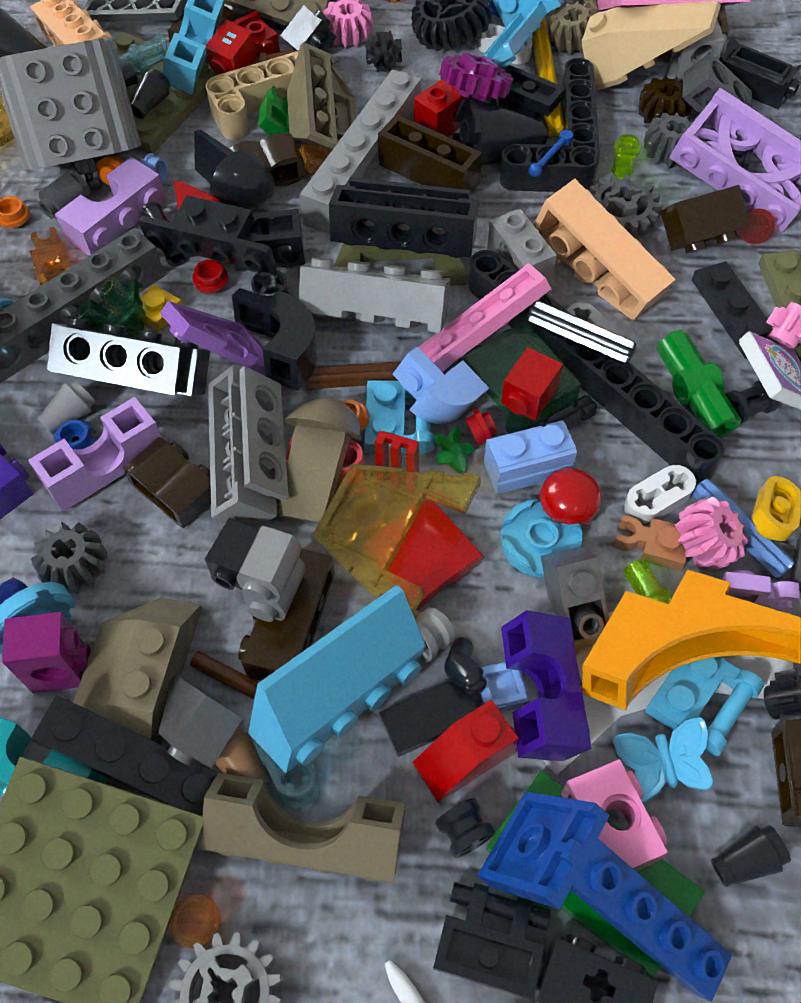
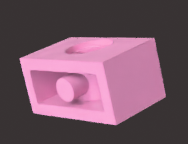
(621, 791)

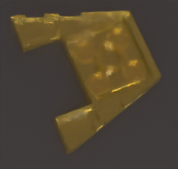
(374, 515)

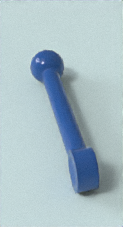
(565, 138)

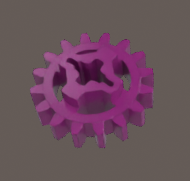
(475, 76)

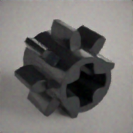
(383, 51)
(784, 696)

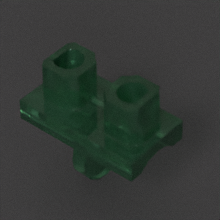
(122, 309)

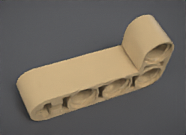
(243, 91)

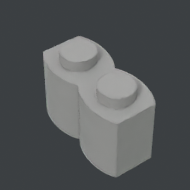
(271, 574)

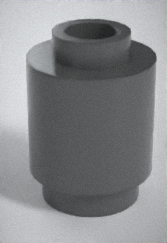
(62, 192)

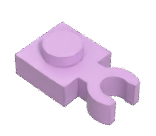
(761, 591)

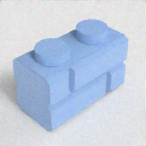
(528, 456)

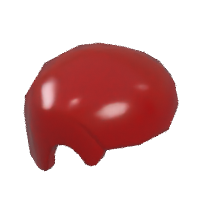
(570, 496)

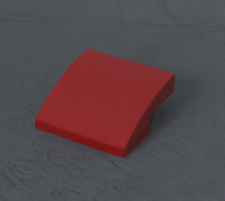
(434, 552)

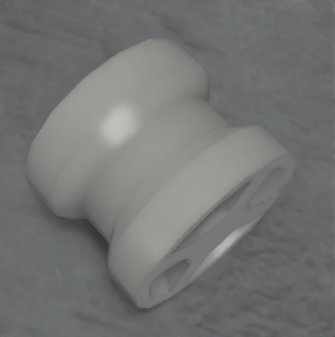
(436, 632)

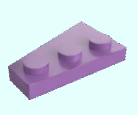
(215, 334)

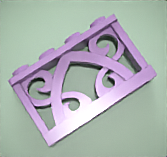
(742, 130)

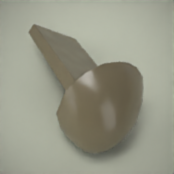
(317, 456)

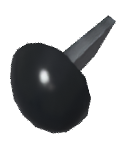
(234, 177)

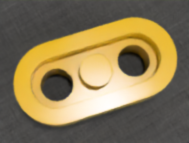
(777, 509)

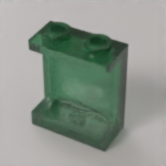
(497, 358)

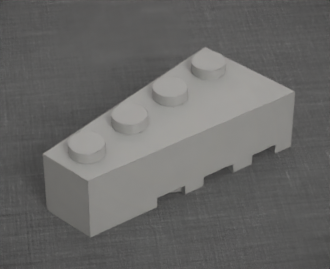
(375, 293)

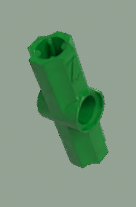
(698, 383)

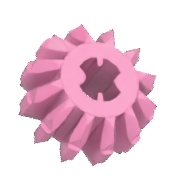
(349, 22)
(711, 534)

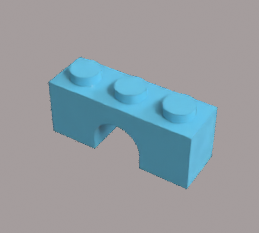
(187, 49)

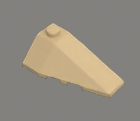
(637, 35)

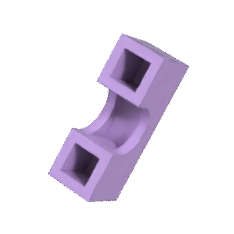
(96, 224)
(78, 473)

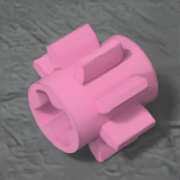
(786, 325)

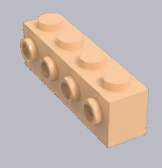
(66, 23)

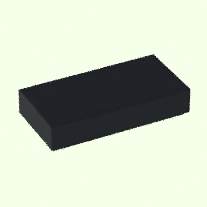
(425, 716)

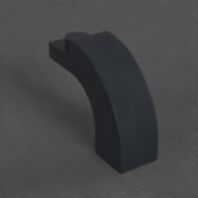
(292, 351)

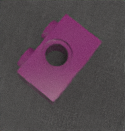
(44, 652)

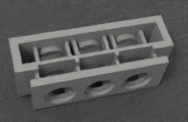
(242, 448)

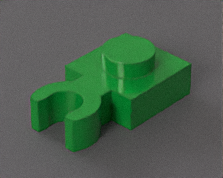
(273, 113)

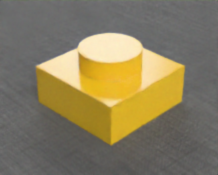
(153, 302)

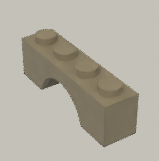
(248, 823)

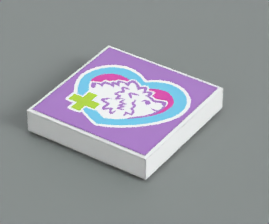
(775, 367)

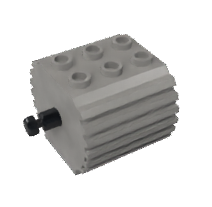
(68, 105)

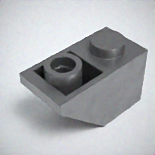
(577, 592)

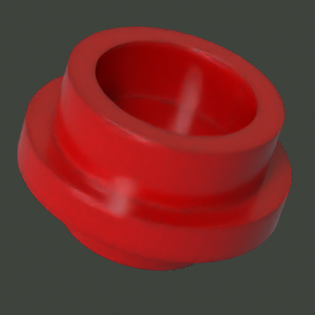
(209, 276)
(481, 426)

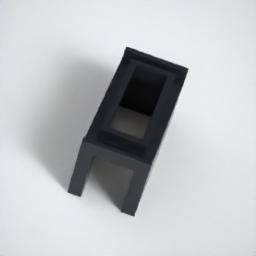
(764, 75)

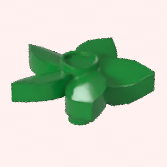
(452, 450)

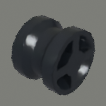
(269, 284)
(465, 827)

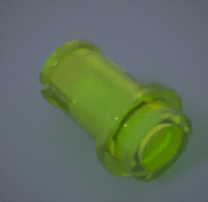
(626, 150)
(645, 582)

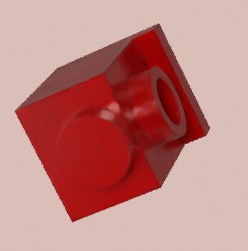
(264, 37)

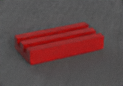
(382, 451)

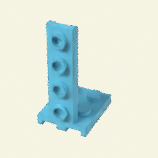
(520, 20)

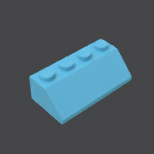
(336, 681)

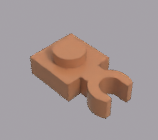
(656, 541)

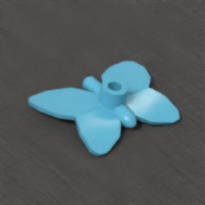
(667, 763)

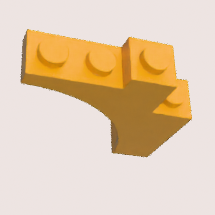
(697, 624)

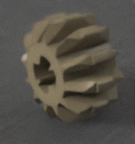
(569, 25)

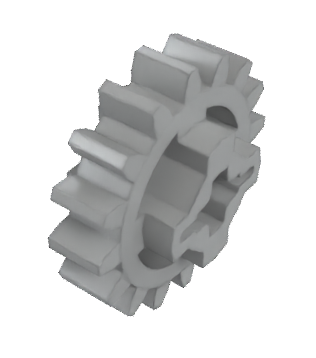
(245, 976)

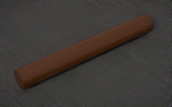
(224, 674)

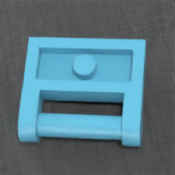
(387, 414)
(690, 689)

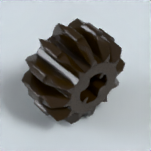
(663, 97)

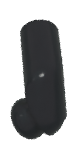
(463, 669)

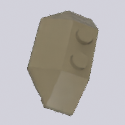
(318, 99)
(135, 663)

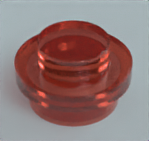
(761, 226)

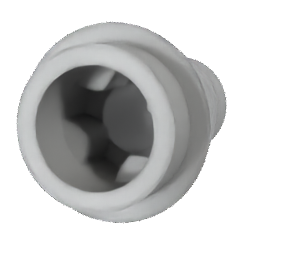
(68, 404)

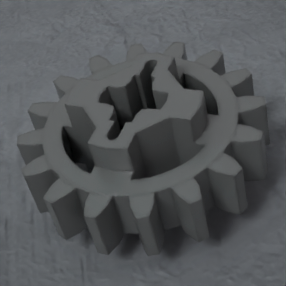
(629, 203)

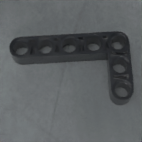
(573, 160)

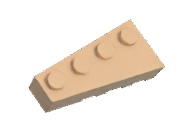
(601, 250)

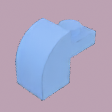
(439, 396)

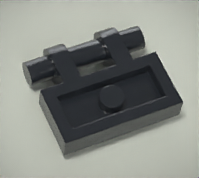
(489, 955)

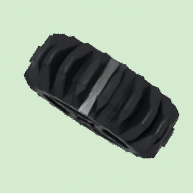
(450, 22)

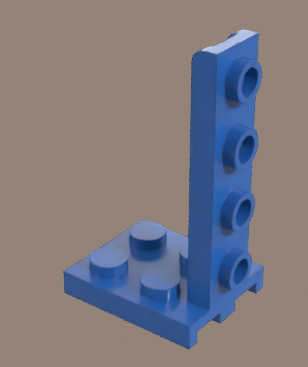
(556, 849)

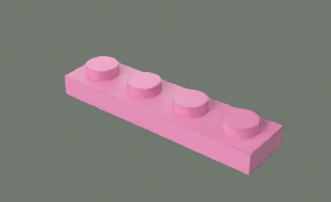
(485, 317)

